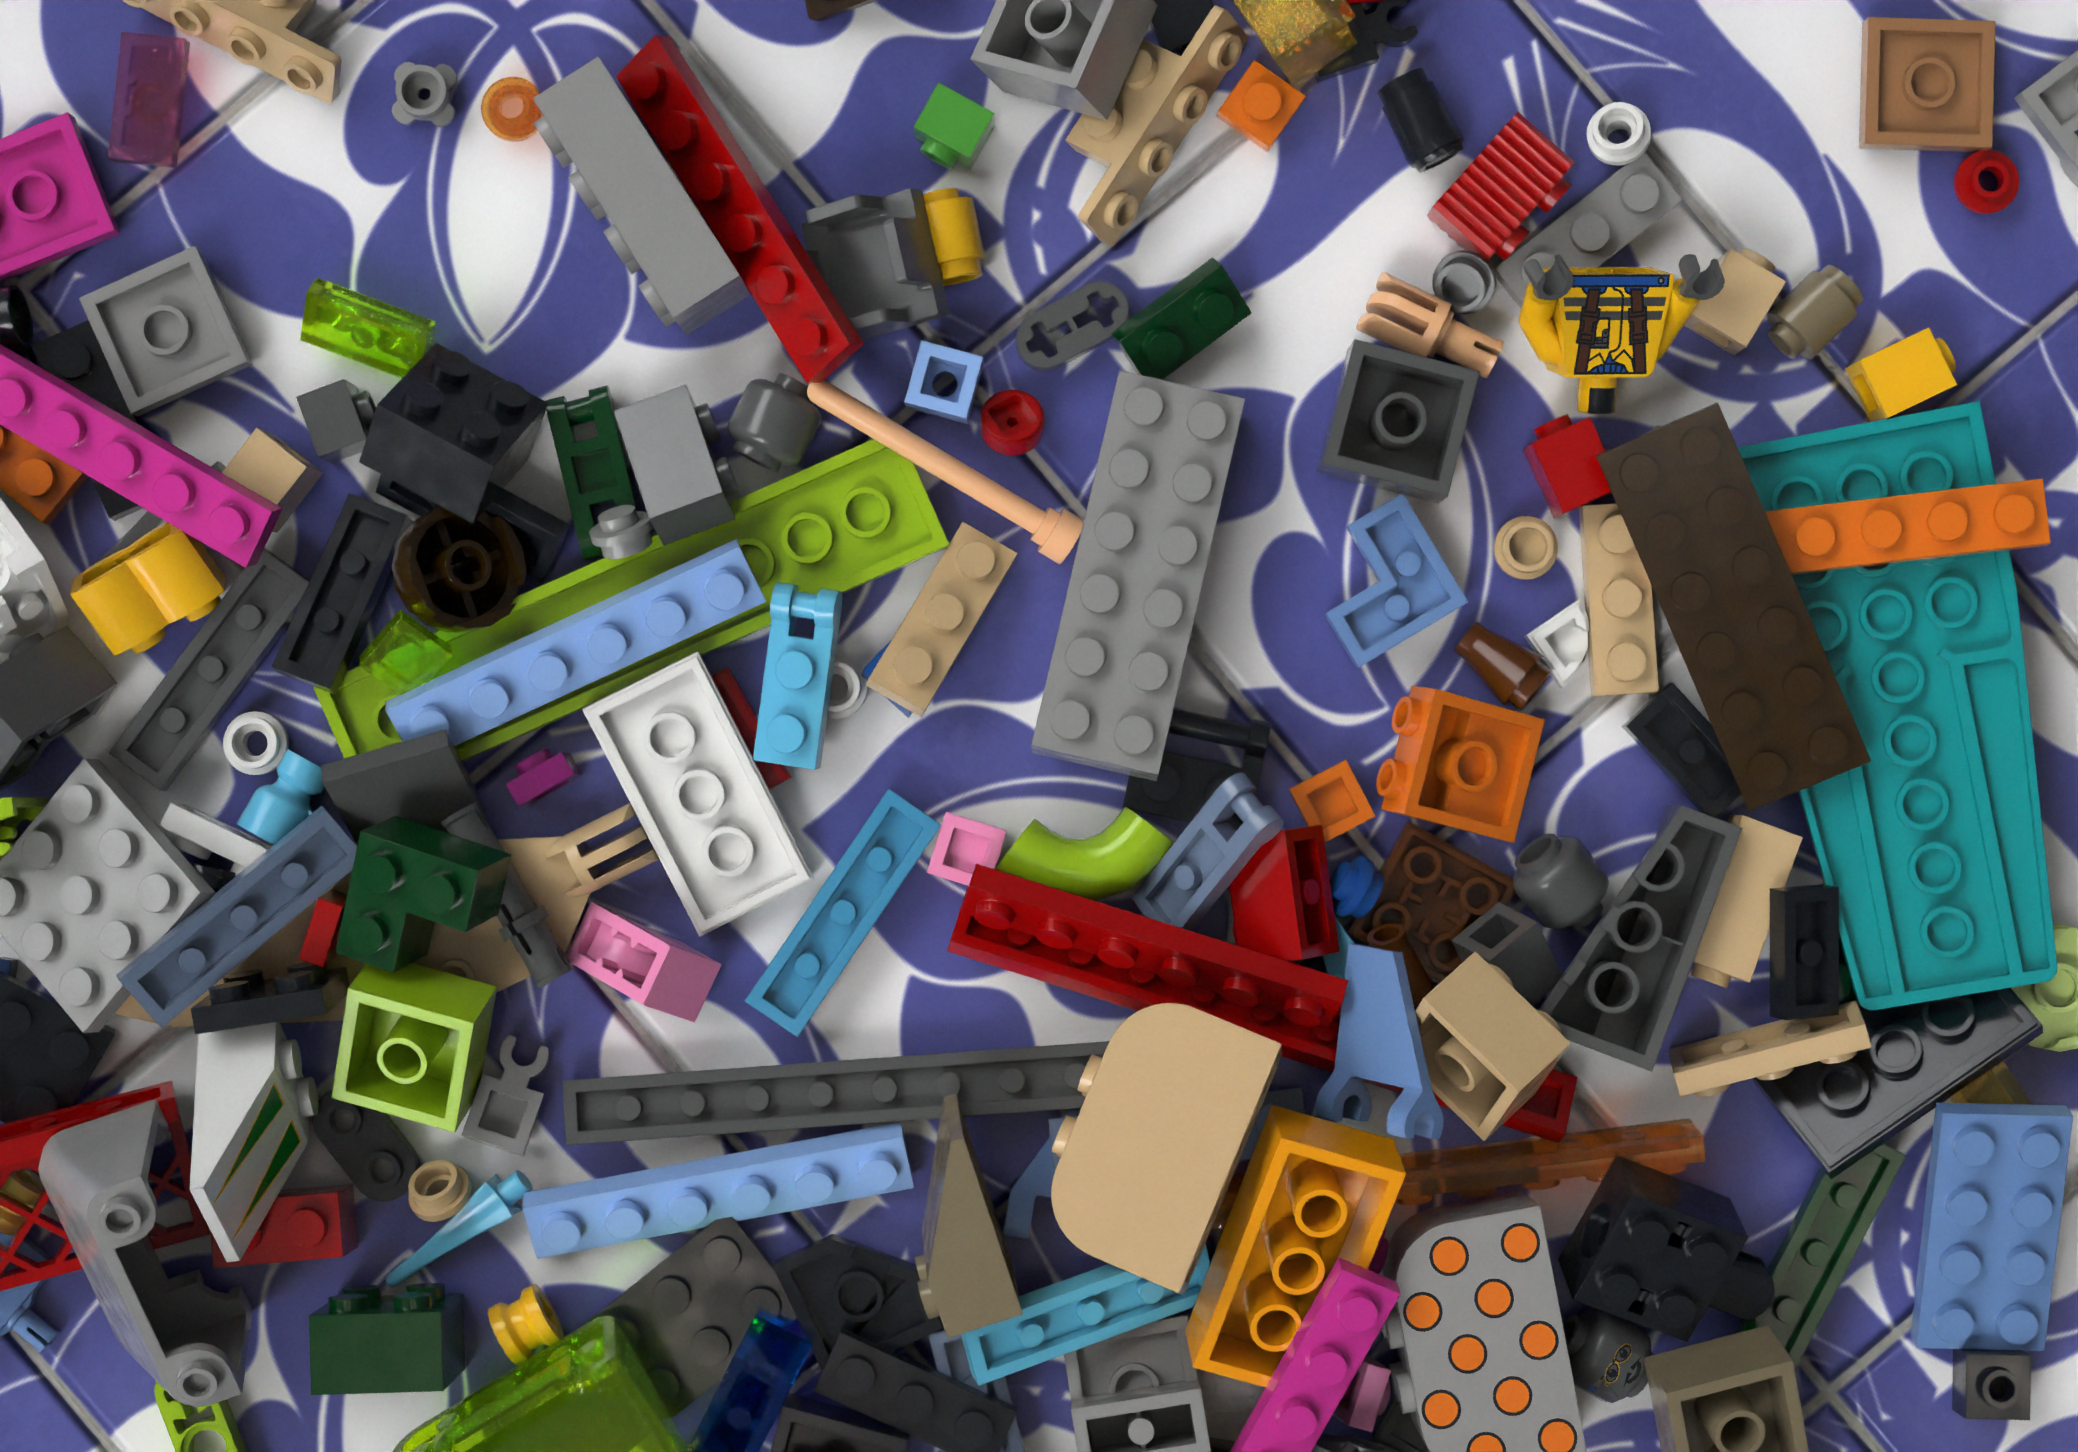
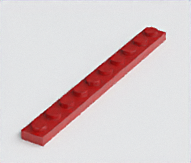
(1542, 1115)

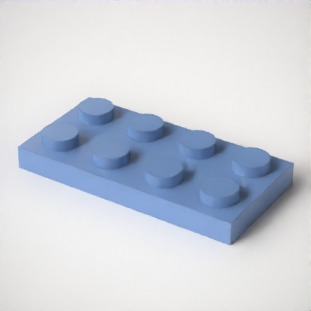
(1991, 1226)

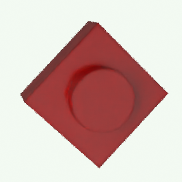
(324, 929)

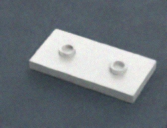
(698, 793)

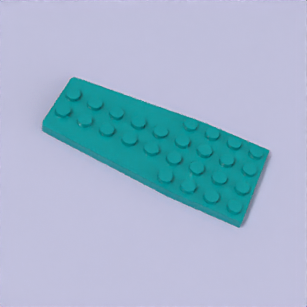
(1945, 822)

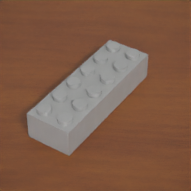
(1137, 576)

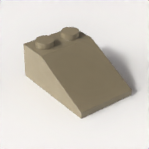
(965, 1257)

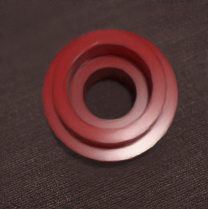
(1973, 195)

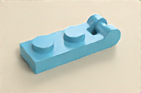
(797, 677)

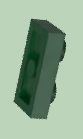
(1182, 321)

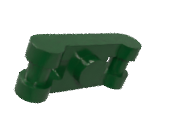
(593, 468)

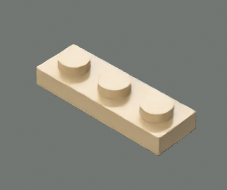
(1616, 606)
(941, 619)
(1768, 1051)

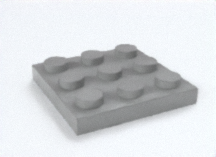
(92, 892)

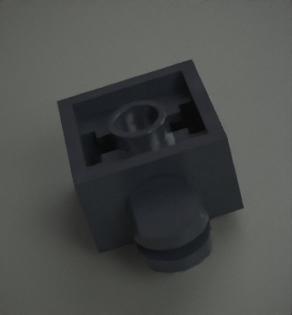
(1663, 1253)

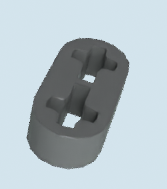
(1064, 313)

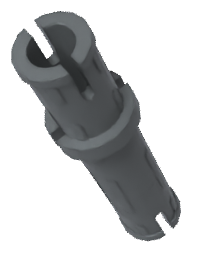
(518, 913)

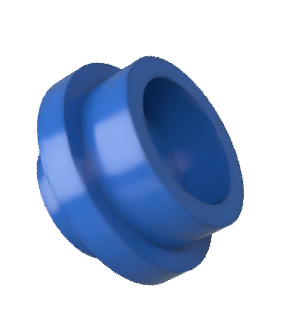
(1355, 887)

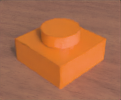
(1260, 106)
(1332, 800)

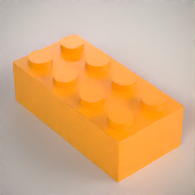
(1302, 1204)

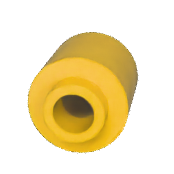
(955, 235)

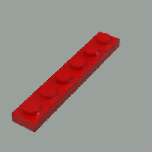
(739, 210)
(1151, 945)

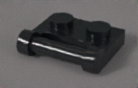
(1189, 782)

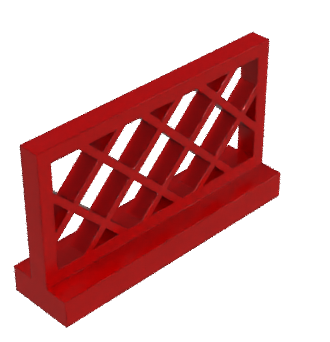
(22, 1148)

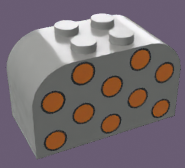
(1481, 1330)

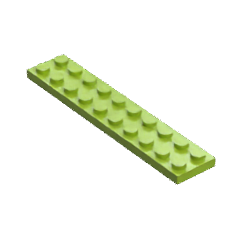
(813, 529)

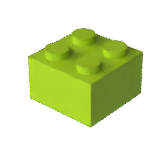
(414, 1043)

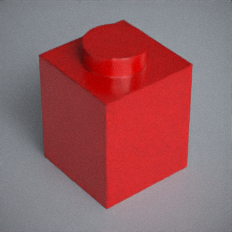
(1567, 464)

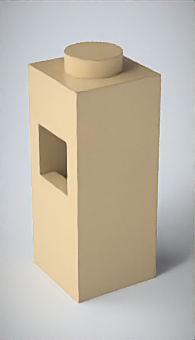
(1742, 907)

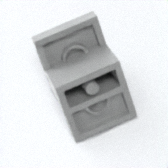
(1138, 1392)

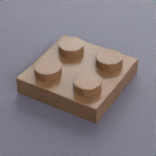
(1927, 84)

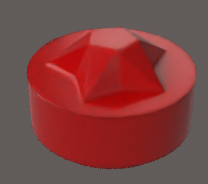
(1012, 422)

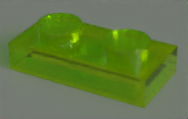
(365, 328)

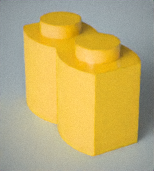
(148, 587)

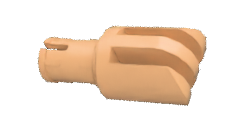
(1424, 326)

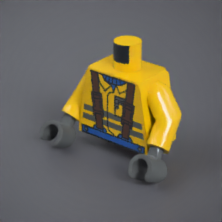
(1609, 320)

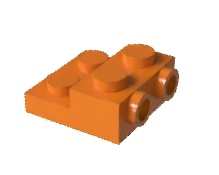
(1460, 763)

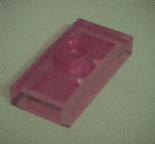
(149, 99)

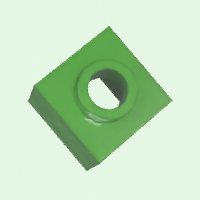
(953, 128)

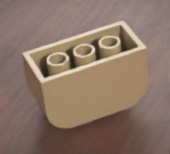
(1159, 1139)

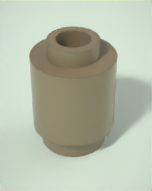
(1814, 313)

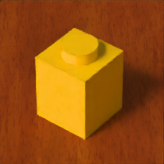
(1903, 375)

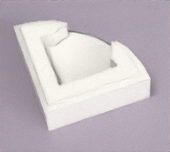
(1562, 642)

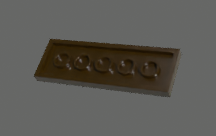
(1733, 607)

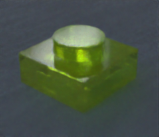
(405, 654)

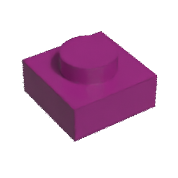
(541, 776)

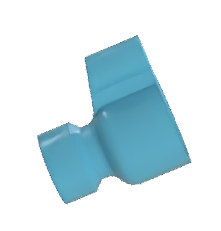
(284, 804)

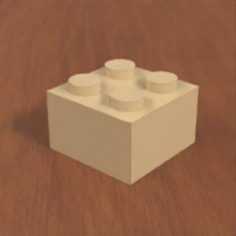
(1485, 1044)

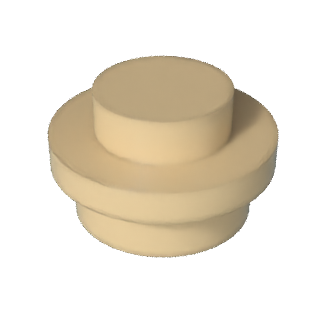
(1525, 547)

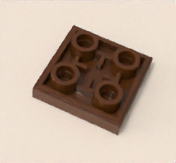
(1434, 896)

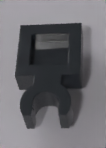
(1368, 31)

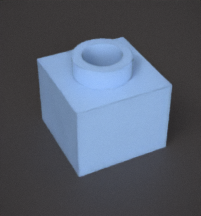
(939, 360)

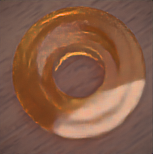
(515, 128)

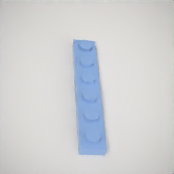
(580, 648)
(717, 1188)

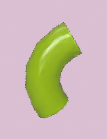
(1092, 865)

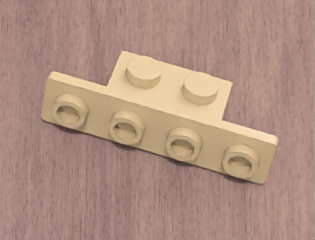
(259, 36)
(1151, 119)

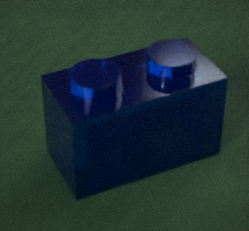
(751, 1390)

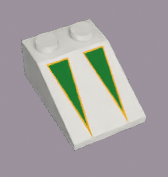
(246, 1128)

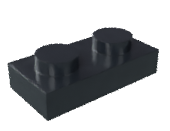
(1685, 749)
(1804, 951)

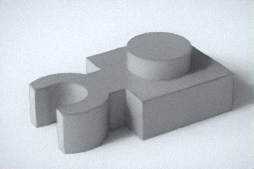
(506, 1107)

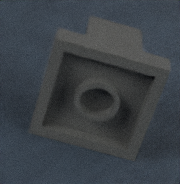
(878, 260)

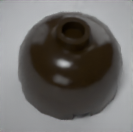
(453, 577)

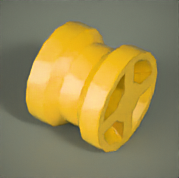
(525, 1324)

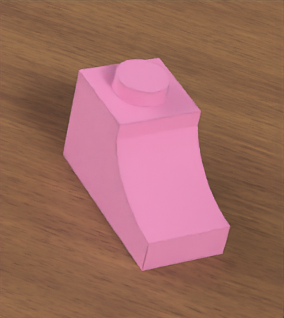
(642, 963)

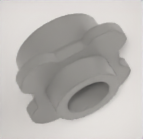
(411, 80)

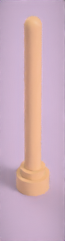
(1050, 529)

